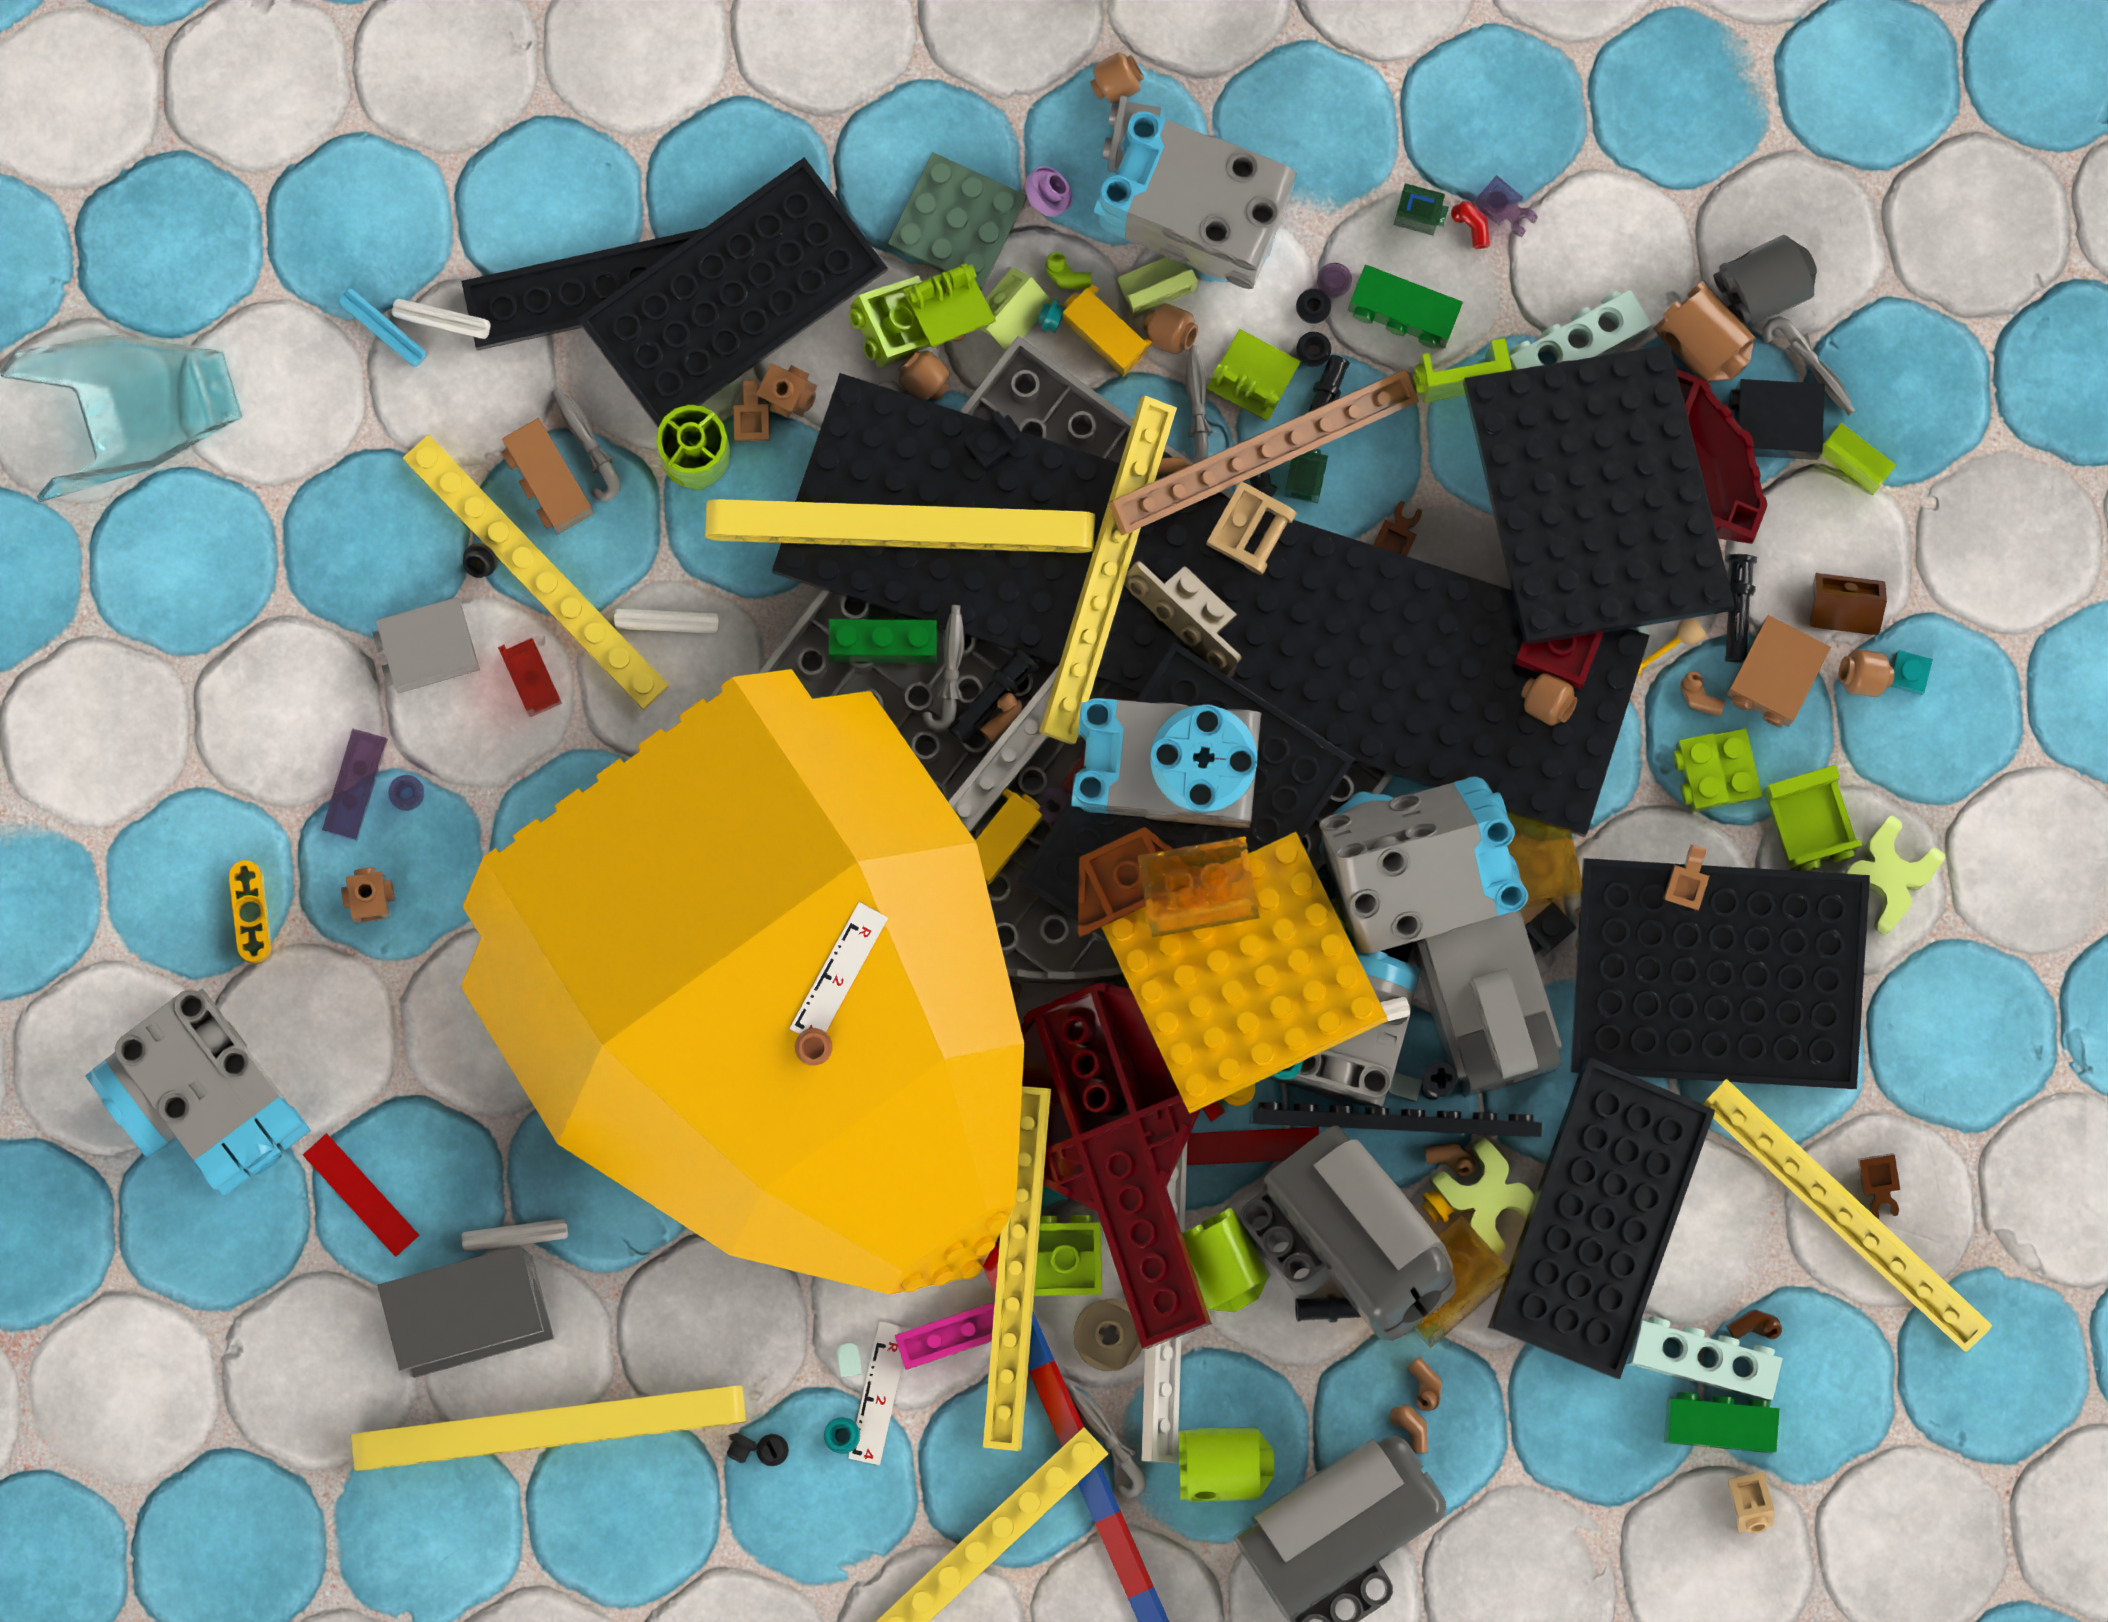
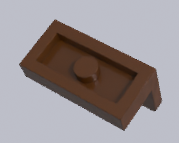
(1848, 604)

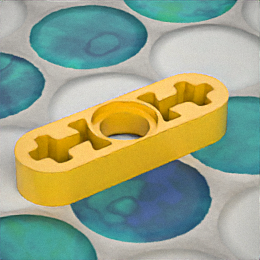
(263, 936)

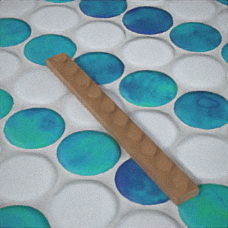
(1262, 452)

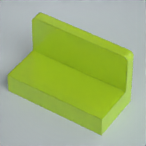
(1857, 458)

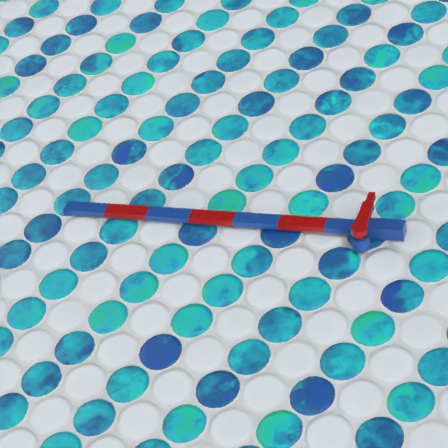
(1094, 1485)

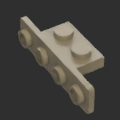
(1188, 611)

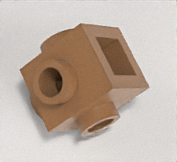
(787, 390)
(377, 904)

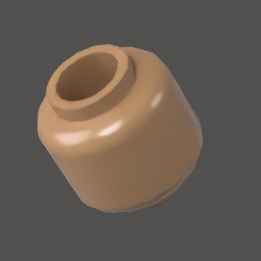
(1116, 77)
(1171, 328)
(924, 376)
(1866, 673)
(1549, 699)

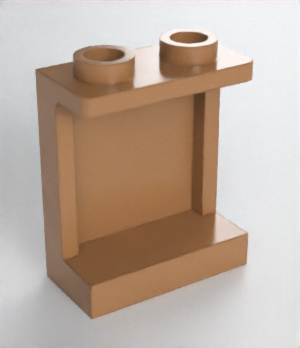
(1777, 672)

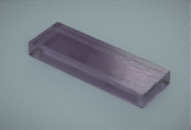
(354, 784)

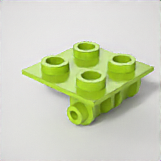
(949, 304)
(1253, 375)

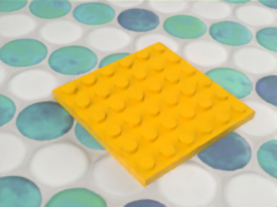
(1252, 992)

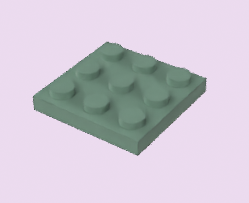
(957, 219)

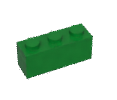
(1404, 307)
(882, 641)
(1721, 1423)

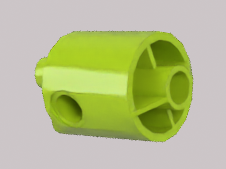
(708, 448)
(1225, 1262)
(1224, 1464)

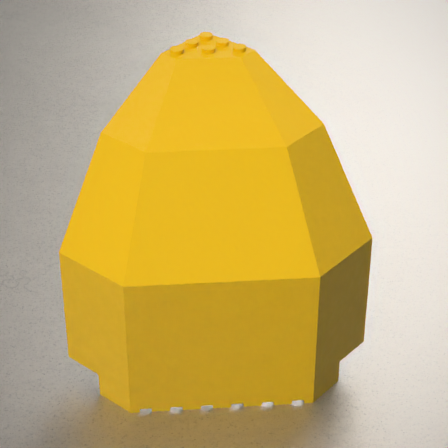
(667, 939)

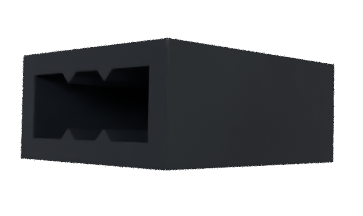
(1781, 417)

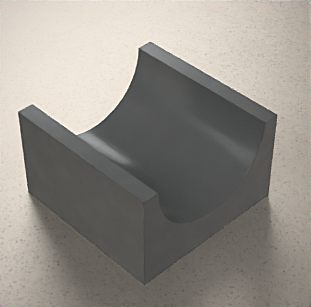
(465, 1311)

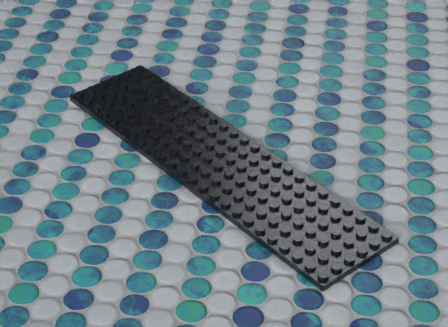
(1339, 634)

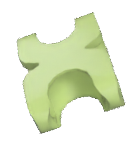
(1893, 876)
(1488, 1195)

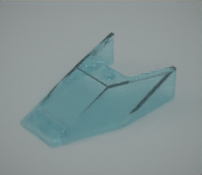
(136, 400)

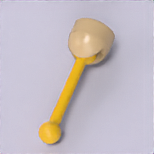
(1688, 631)

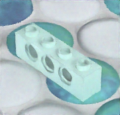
(1620, 308)
(1648, 1354)

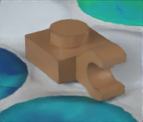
(751, 419)
(1686, 884)

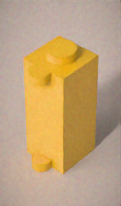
(1104, 330)
(1007, 832)

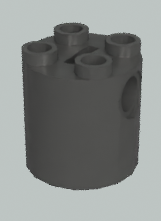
(1768, 280)

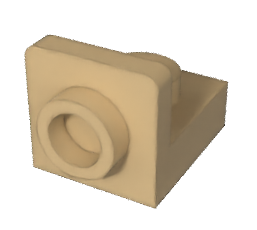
(1751, 1503)

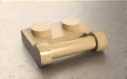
(1240, 522)

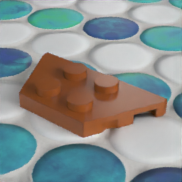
(1112, 880)

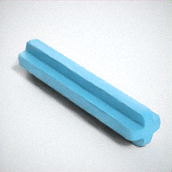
(382, 327)

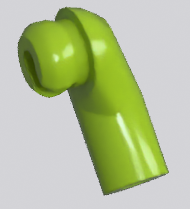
(1063, 275)

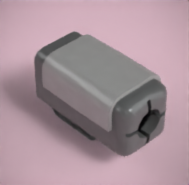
(1351, 1228)
(1337, 1526)

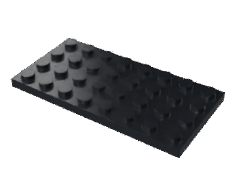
(733, 293)
(1601, 1218)

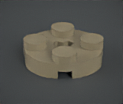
(1089, 1341)

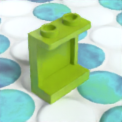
(1449, 382)
(1812, 819)

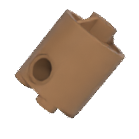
(1707, 336)

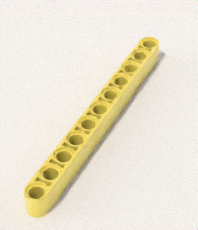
(899, 526)
(548, 1428)

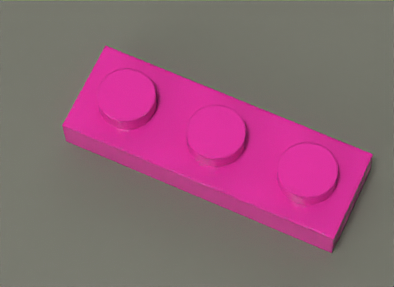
(946, 1336)

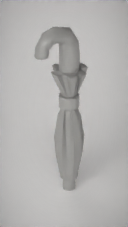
(1801, 346)
(1197, 393)
(600, 460)
(952, 651)
(1122, 1456)

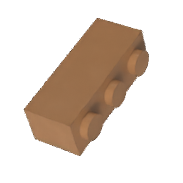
(546, 477)

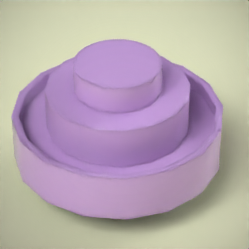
(1048, 191)

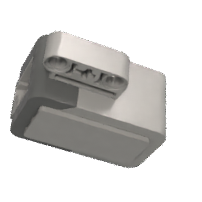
(1489, 1003)

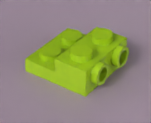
(888, 323)
(1717, 770)
(1069, 1257)

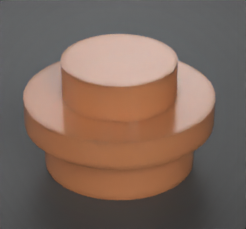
(813, 1046)

